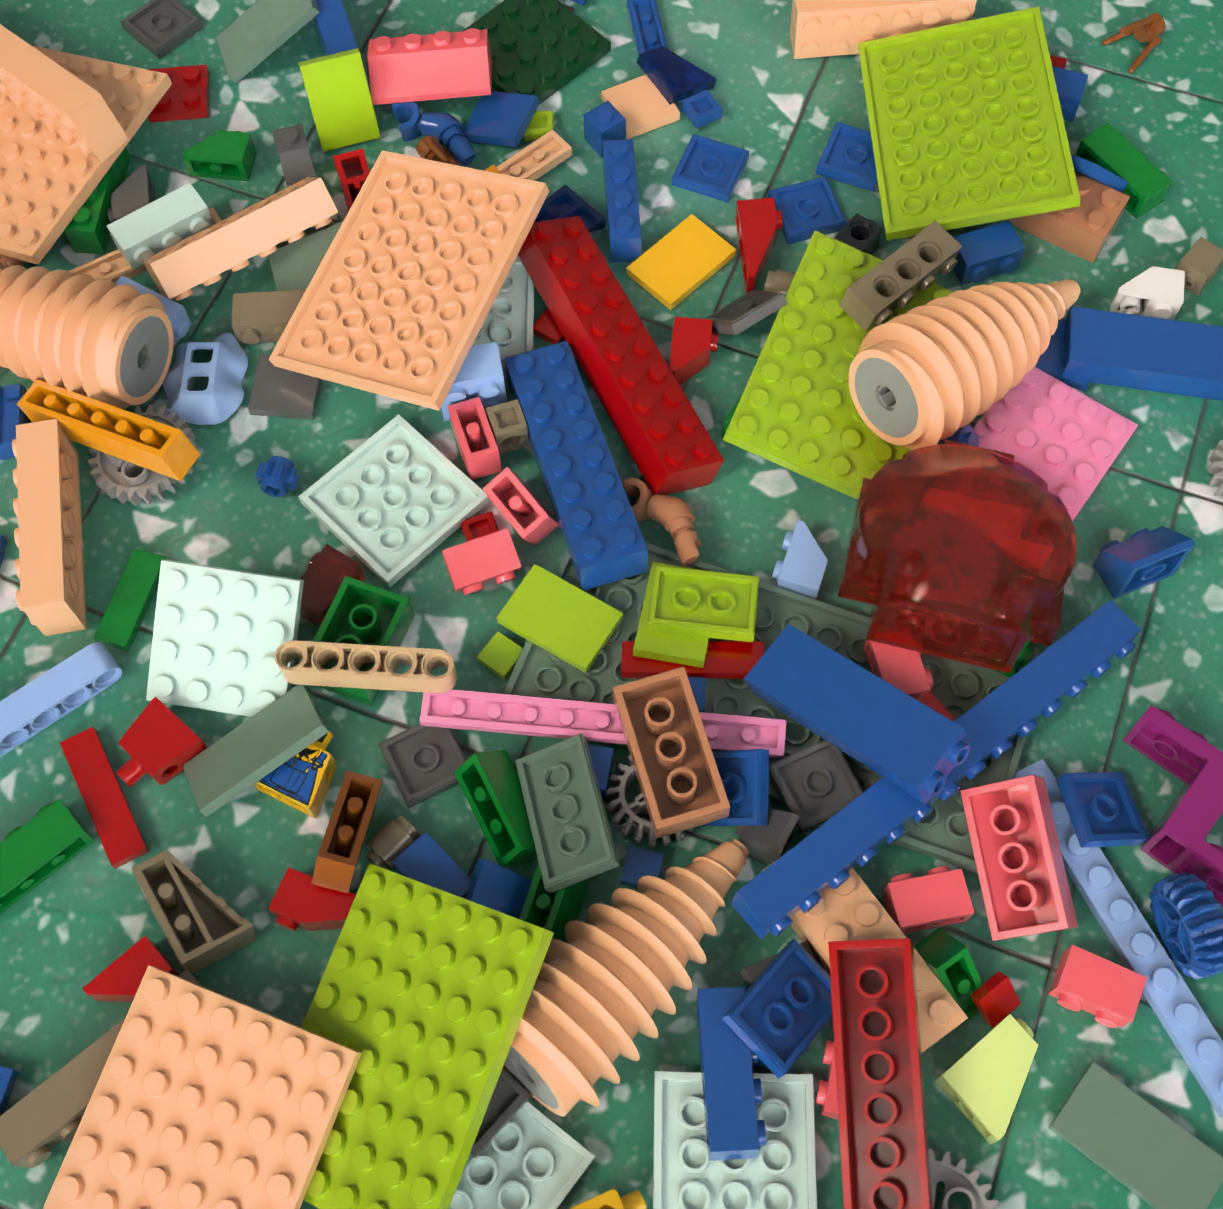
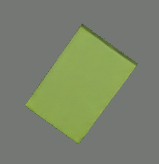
(339, 99)
(703, 603)
(560, 618)
(667, 646)

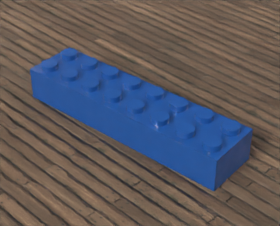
(577, 467)

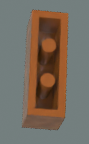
(346, 832)

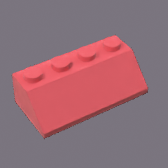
(430, 66)
(1018, 858)

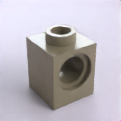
(1200, 265)
(508, 426)

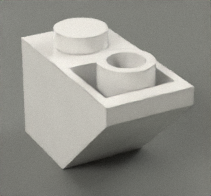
(1151, 294)

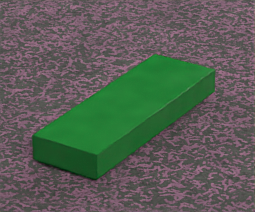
(130, 600)

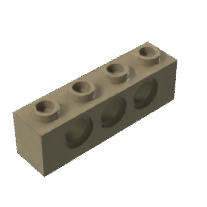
(901, 276)

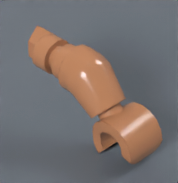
(670, 512)

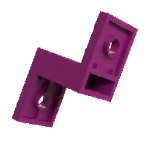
(1180, 833)

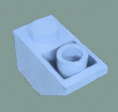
(803, 564)

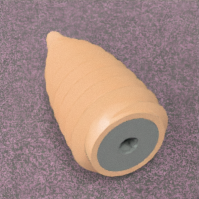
(84, 334)
(953, 358)
(614, 977)

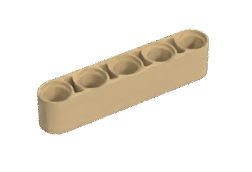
(353, 656)

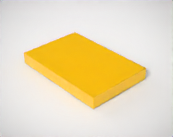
(681, 262)

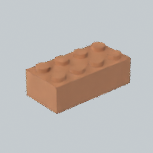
(1081, 228)
(670, 752)

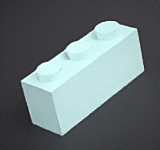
(160, 224)

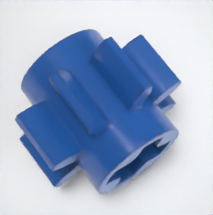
(277, 476)

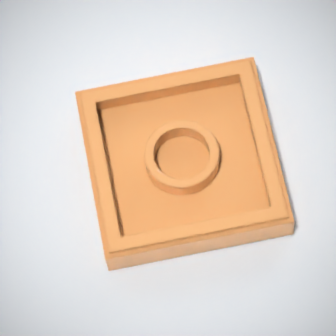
(641, 106)

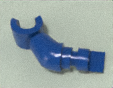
(440, 125)

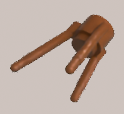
(1144, 30)
(431, 149)

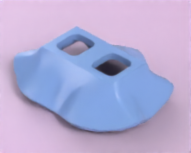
(224, 385)

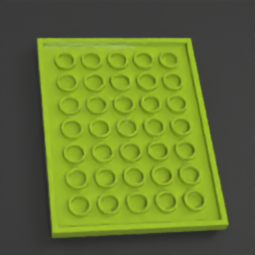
(967, 124)
(799, 392)
(433, 1006)

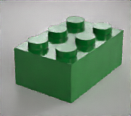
(365, 617)

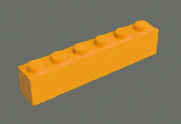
(112, 429)

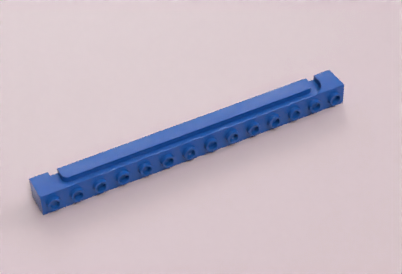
(884, 808)

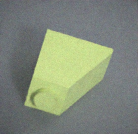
(991, 1077)

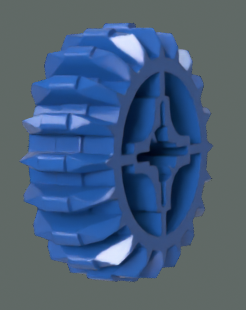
(1189, 924)

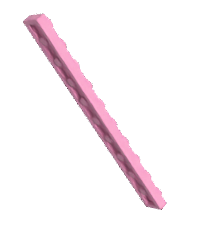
(594, 720)

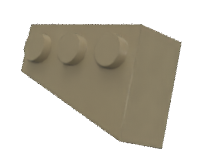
(190, 915)

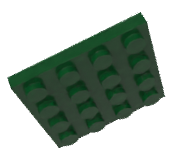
(538, 46)

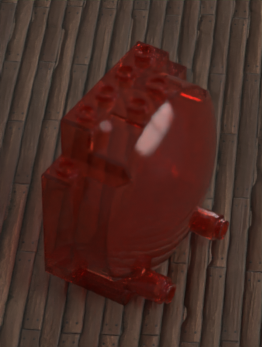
(959, 555)

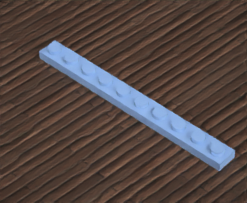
(1138, 948)

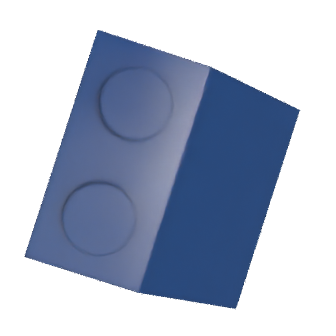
(1142, 559)

